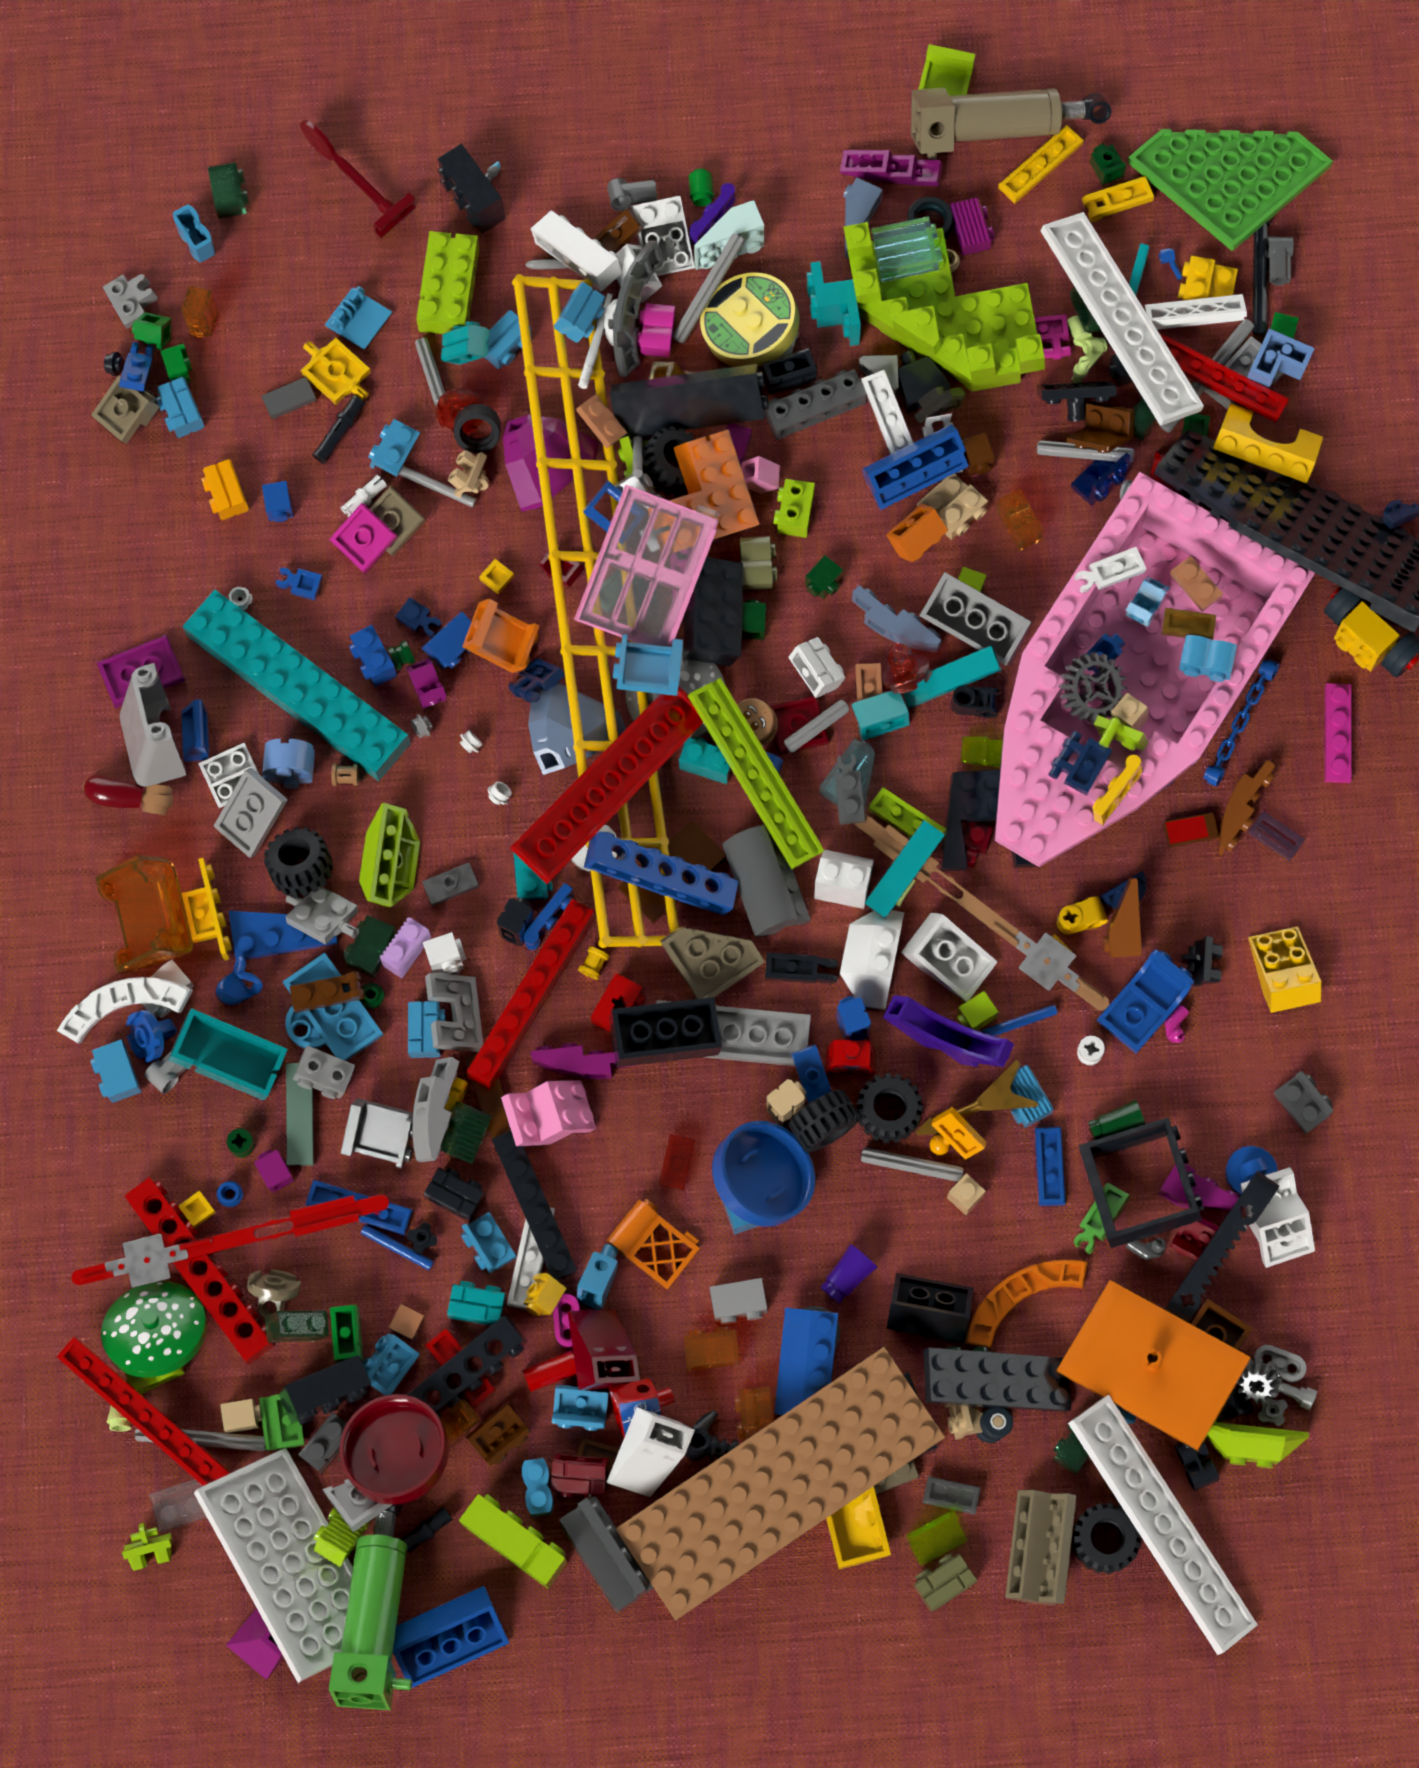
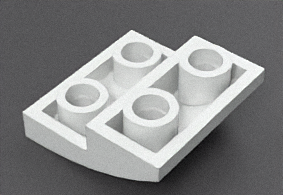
(225, 771)

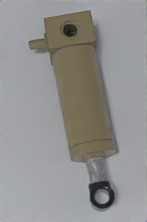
(946, 119)

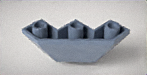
(552, 727)

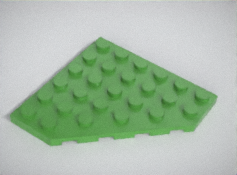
(1230, 177)

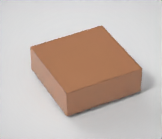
(406, 1322)

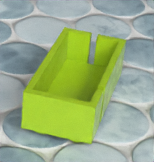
(447, 282)
(513, 1541)

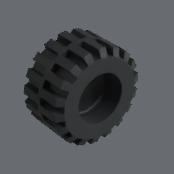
(662, 474)
(292, 847)
(893, 1087)
(824, 1120)
(1089, 1554)

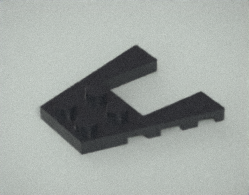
(970, 799)

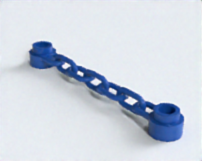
(1268, 671)

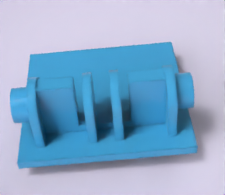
(358, 318)

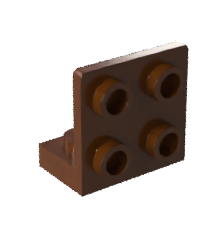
(1104, 427)

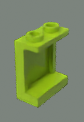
(947, 70)

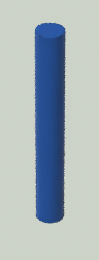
(1021, 1021)
(397, 1247)

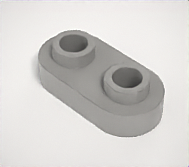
(1280, 1360)

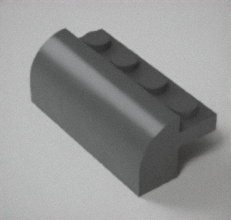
(765, 882)
(605, 1554)

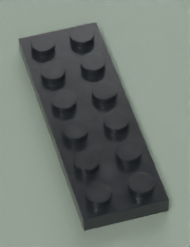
(995, 1380)

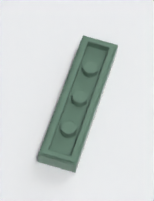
(299, 1121)

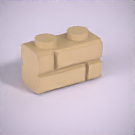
(785, 1102)

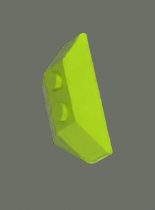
(389, 856)
(1254, 1443)

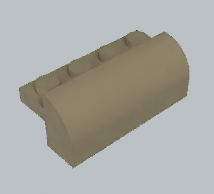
(1040, 1547)

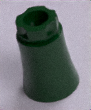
(1117, 1121)

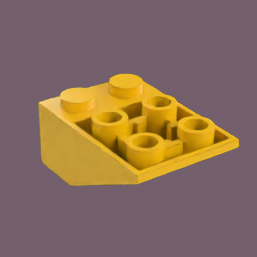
(1285, 969)

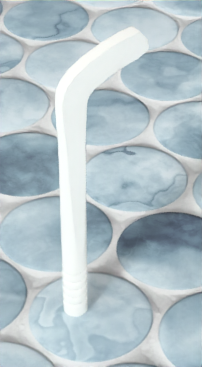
(593, 350)

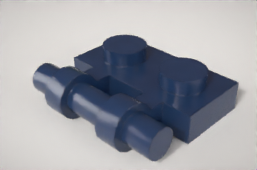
(535, 677)
(1087, 766)

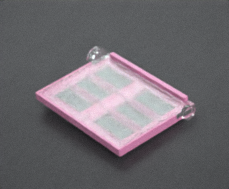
(647, 568)

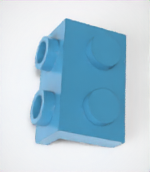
(394, 448)
(580, 1407)

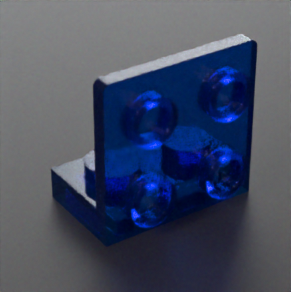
(1099, 477)

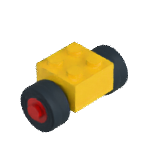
(1370, 637)

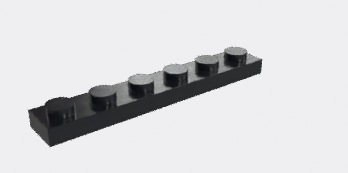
(534, 1207)

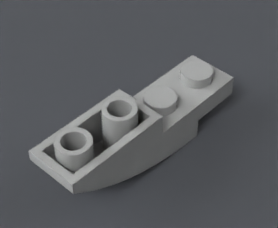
(429, 1115)

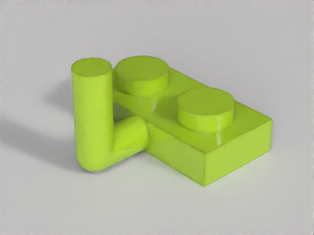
(1115, 730)

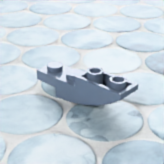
(903, 628)

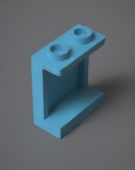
(648, 667)

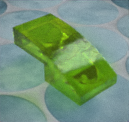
(981, 751)

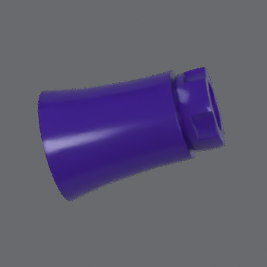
(847, 1274)

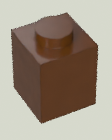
(978, 454)

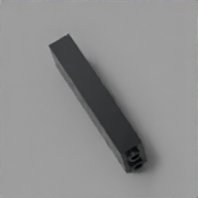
(690, 400)

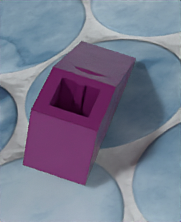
(1210, 1194)

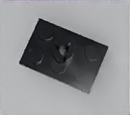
(1076, 395)

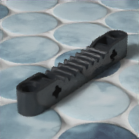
(1258, 1195)

